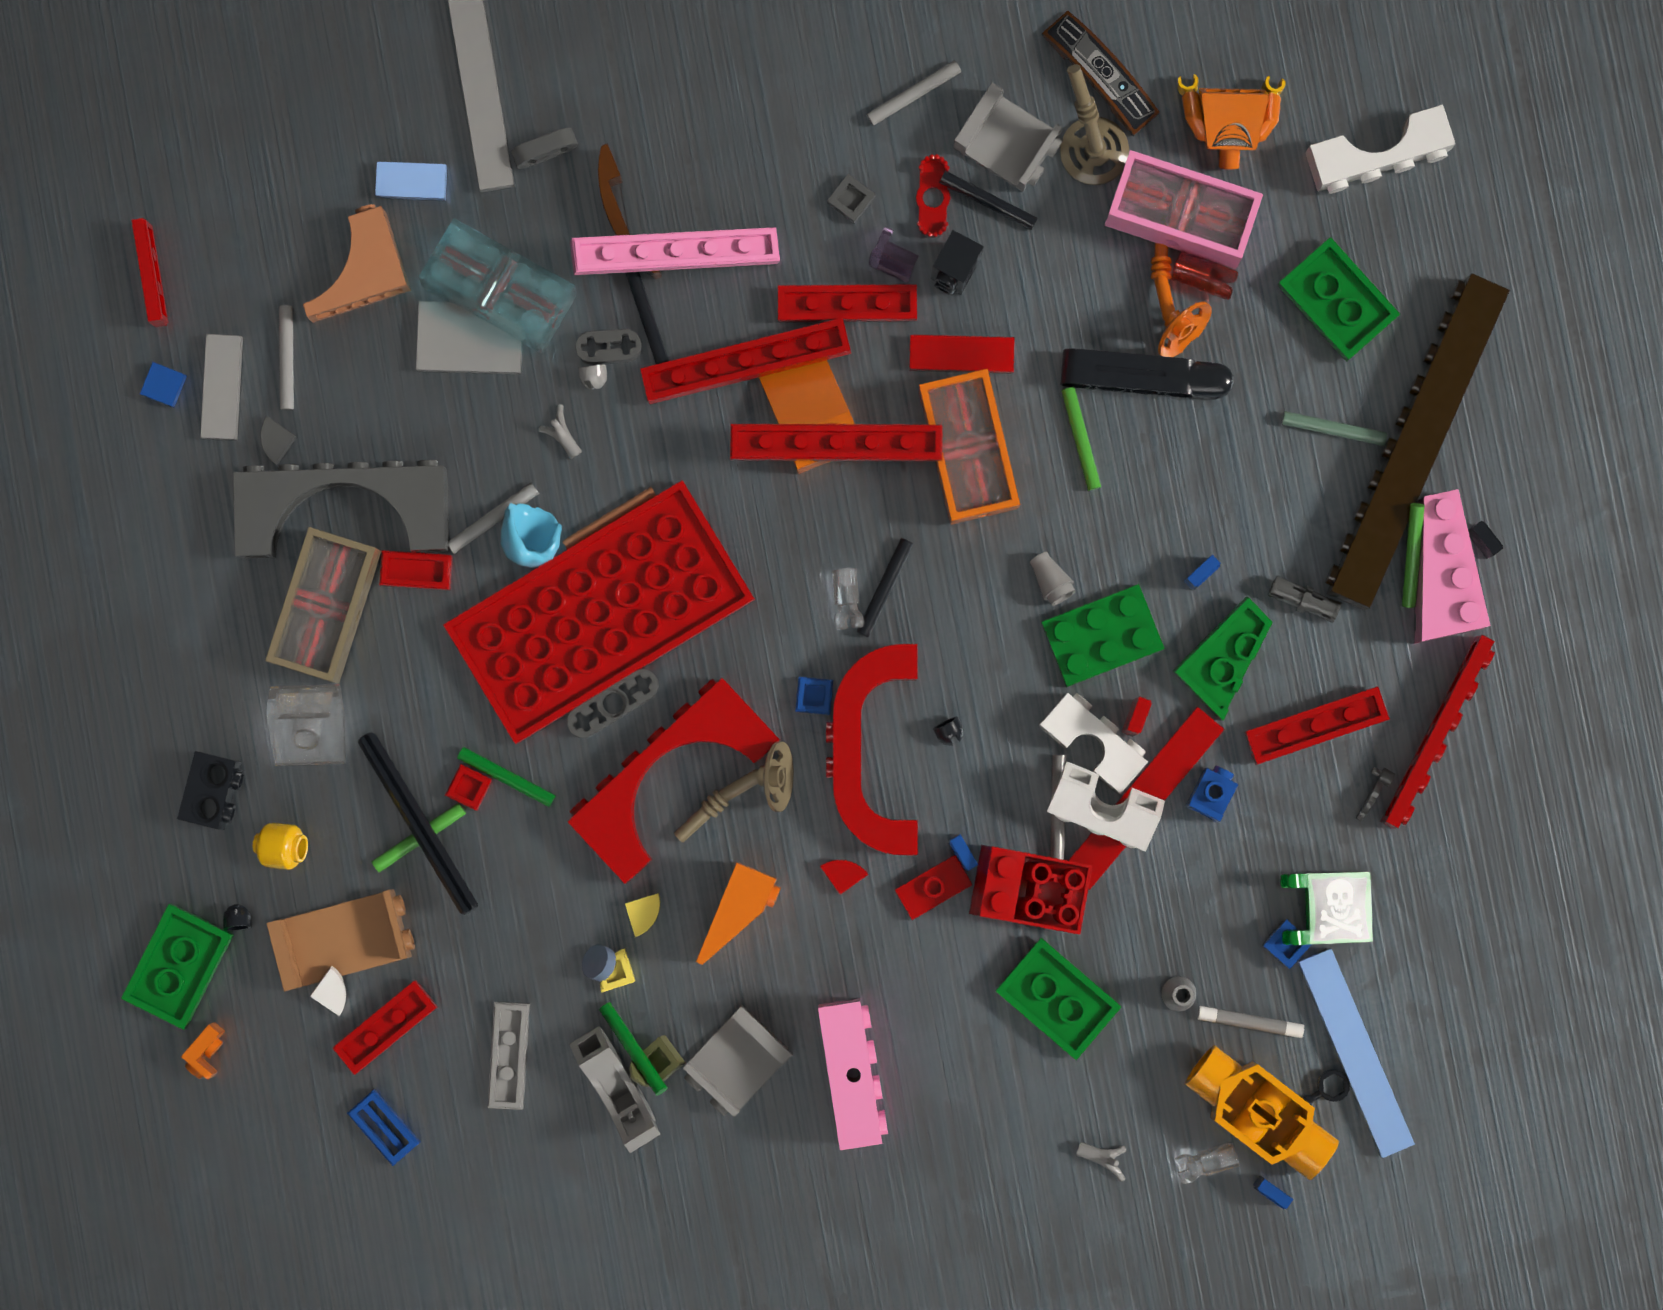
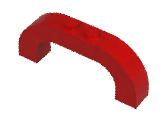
(880, 666)

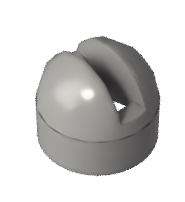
(593, 376)

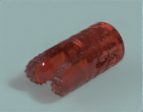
(1204, 275)

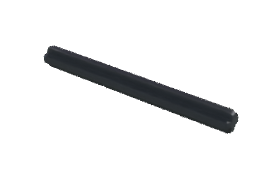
(417, 823)

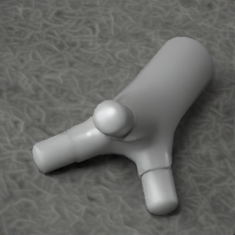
(561, 434)
(1103, 1157)

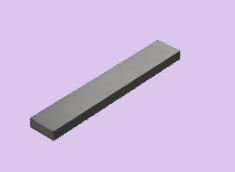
(481, 95)

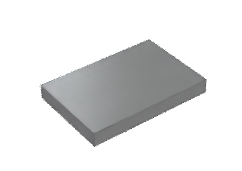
(463, 343)

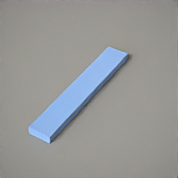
(1356, 1053)

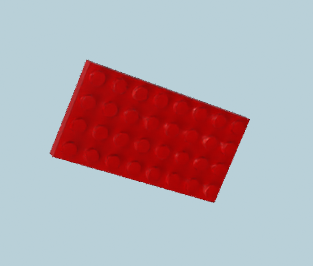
(599, 612)

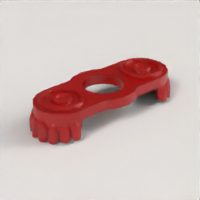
(932, 219)

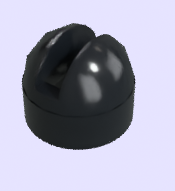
(949, 729)
(237, 918)

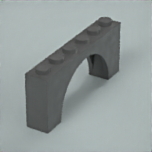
(269, 497)

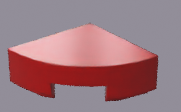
(843, 874)

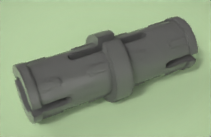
(1304, 599)

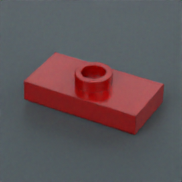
(933, 887)

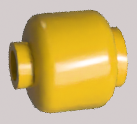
(280, 846)

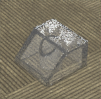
(306, 724)

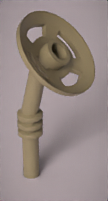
(1092, 142)
(771, 776)

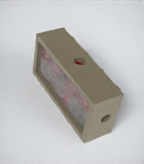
(323, 605)

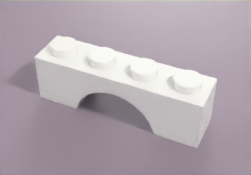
(1339, 162)

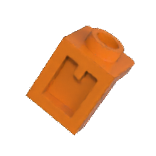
(205, 1044)

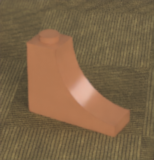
(372, 268)

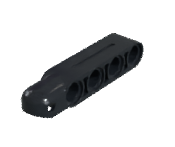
(1145, 374)

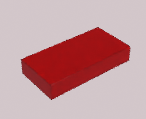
(416, 570)
(1136, 716)

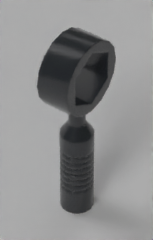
(1320, 1093)

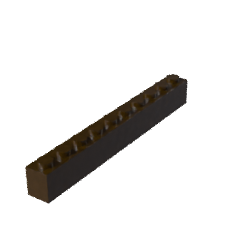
(1417, 441)

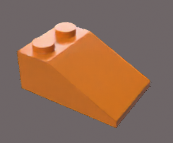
(806, 397)
(741, 903)

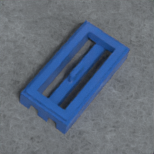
(393, 1117)

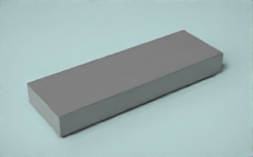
(221, 387)
(508, 1055)

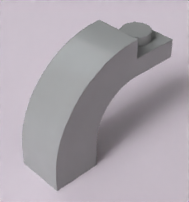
(618, 1092)

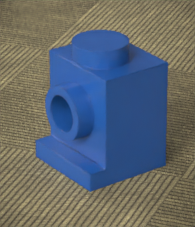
(1201, 800)

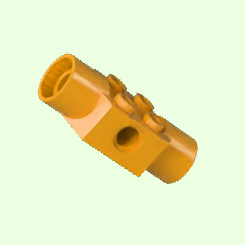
(1262, 1112)

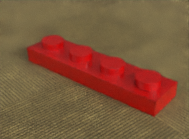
(848, 302)
(1316, 725)

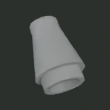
(1052, 580)
(1169, 993)

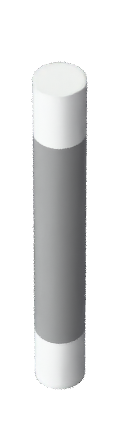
(1250, 1022)

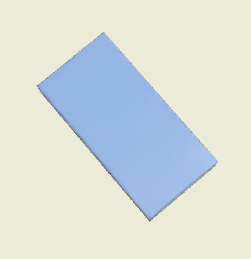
(411, 181)

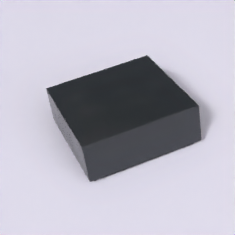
(1485, 539)

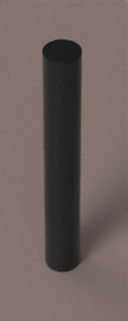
(988, 200)
(647, 317)
(885, 587)

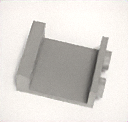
(1007, 139)
(736, 1062)

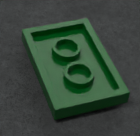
(1338, 299)
(1102, 635)
(177, 966)
(1058, 998)

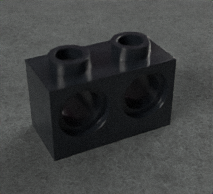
(956, 263)
(200, 787)

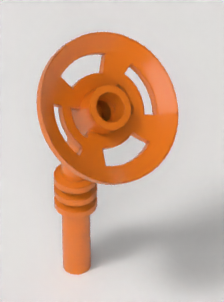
(1180, 326)

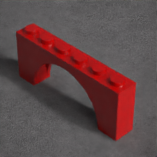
(608, 817)

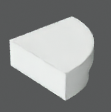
(331, 991)

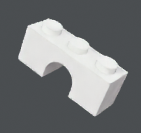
(1119, 759)
(1127, 822)

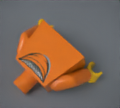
(1231, 117)

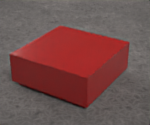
(469, 787)

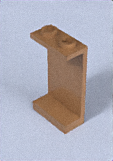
(341, 936)

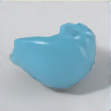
(529, 535)

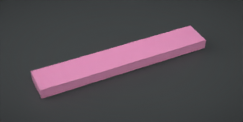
(674, 251)

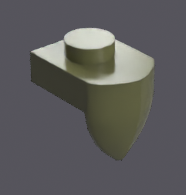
(663, 1058)

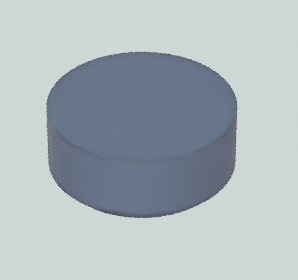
(598, 962)

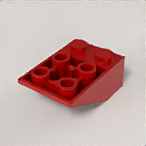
(1030, 889)

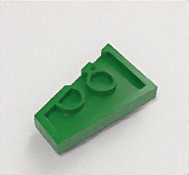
(1222, 658)

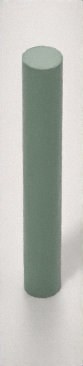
(1334, 428)

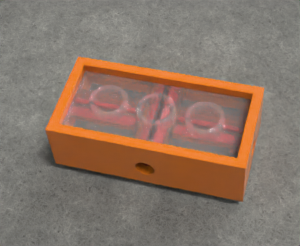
(975, 458)

